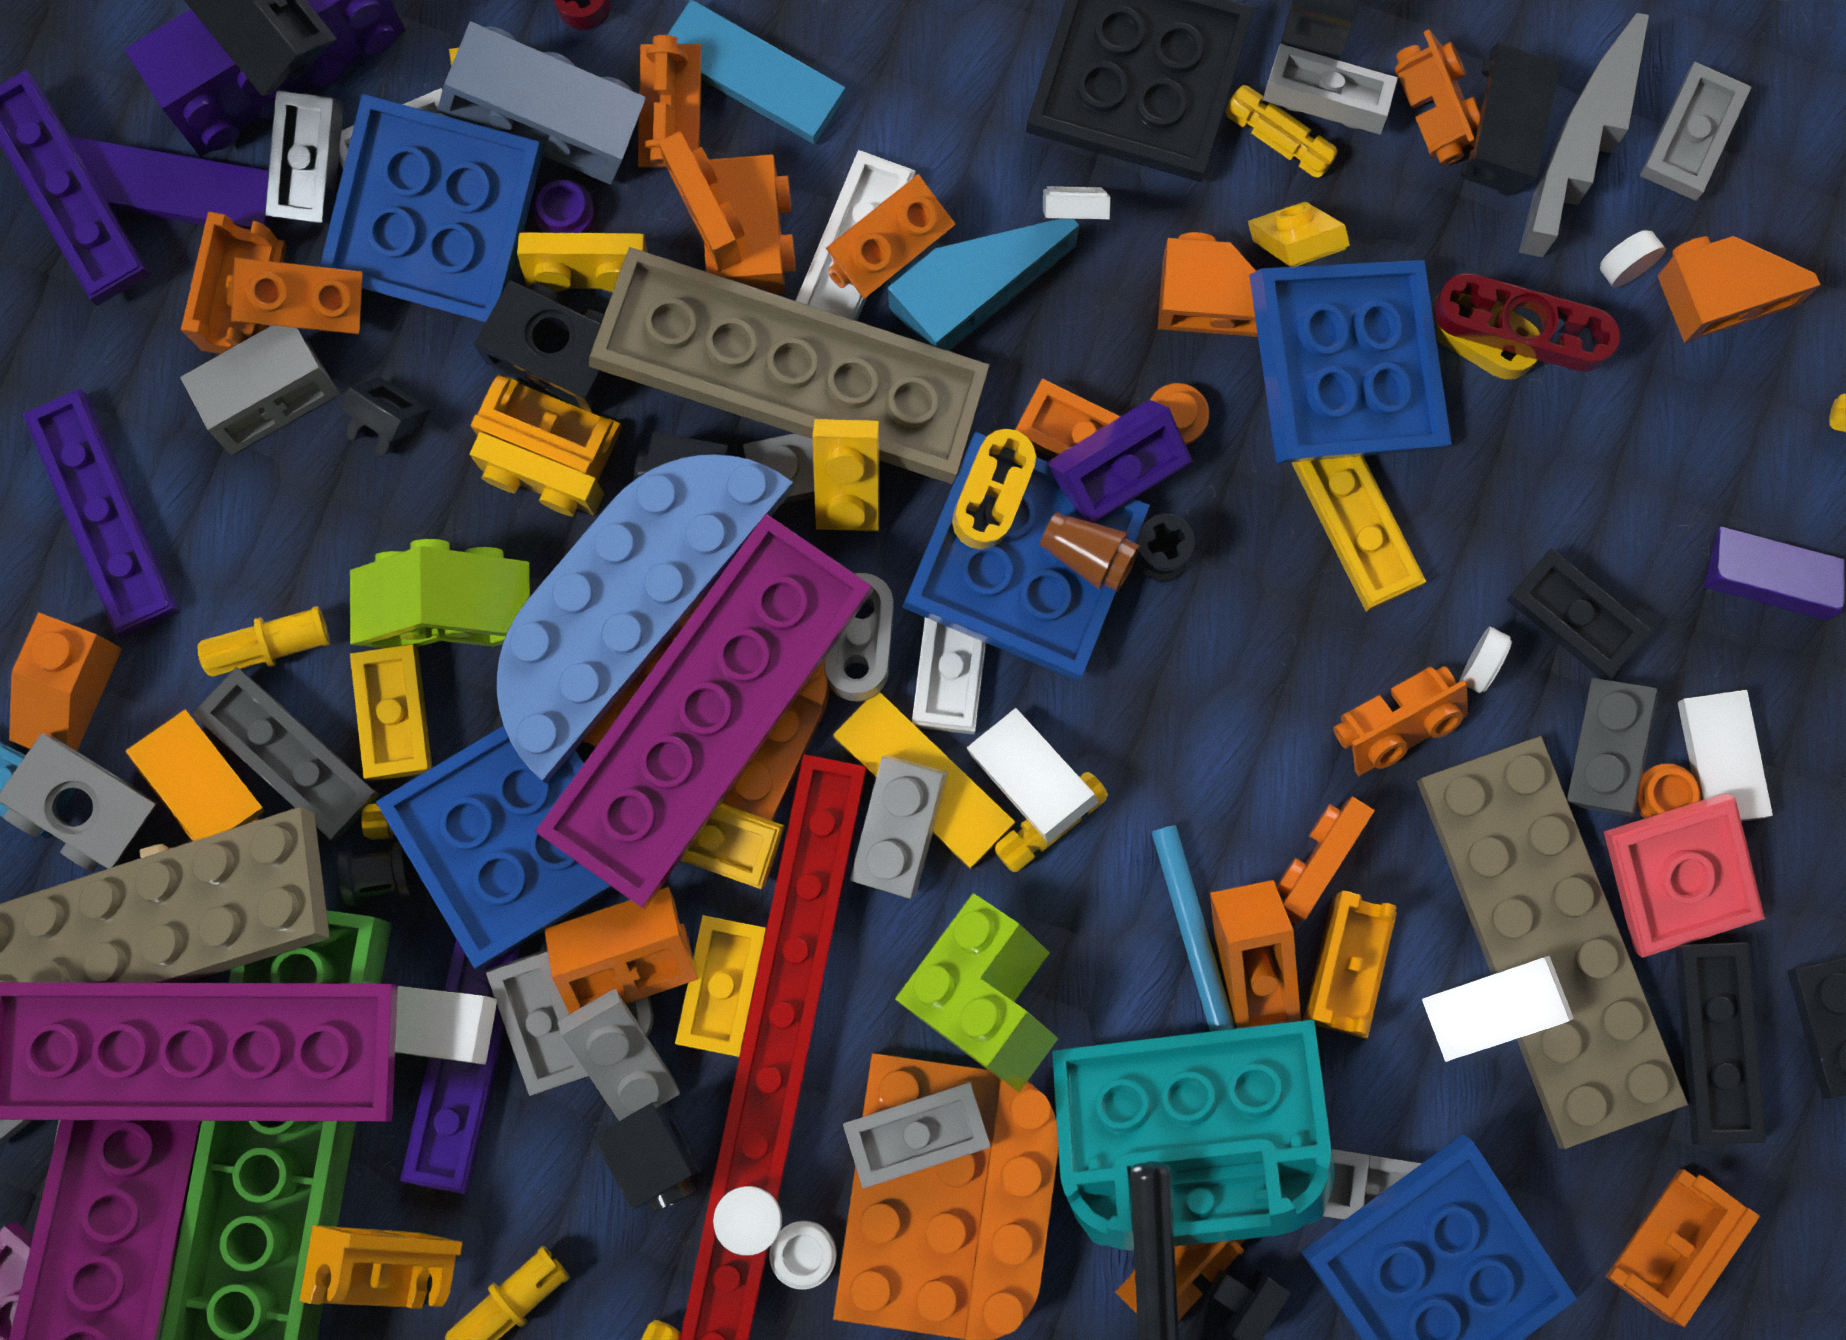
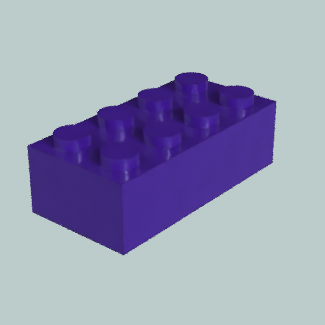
(214, 98)

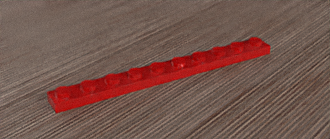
(777, 1036)

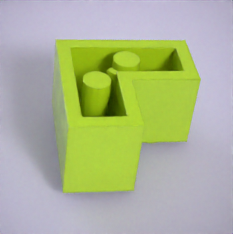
(436, 596)
(971, 988)

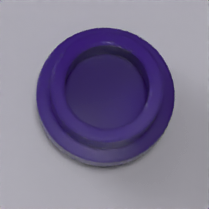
(563, 208)

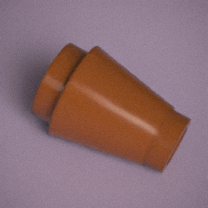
(1091, 550)

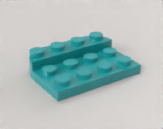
(1223, 1109)

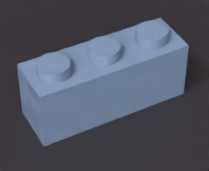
(541, 98)

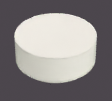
(1632, 258)
(1486, 660)
(747, 1220)
(803, 1255)

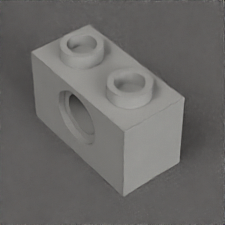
(46, 774)

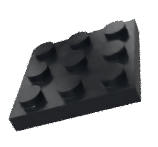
(1141, 79)

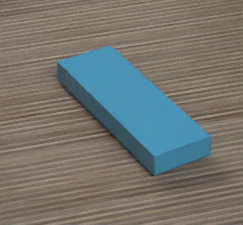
(759, 73)

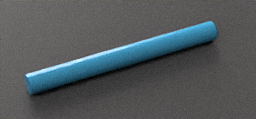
(1193, 929)

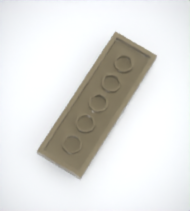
(786, 362)
(1540, 897)
(175, 910)

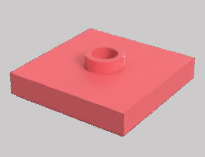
(1684, 875)

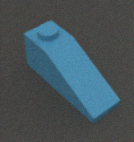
(972, 280)

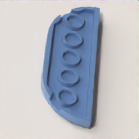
(624, 597)

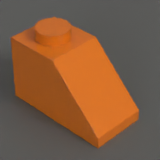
(1729, 285)
(1205, 287)
(58, 681)
(1256, 954)

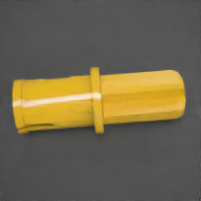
(263, 642)
(512, 1299)

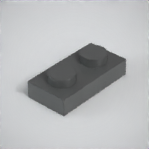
(1613, 747)

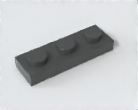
(285, 753)

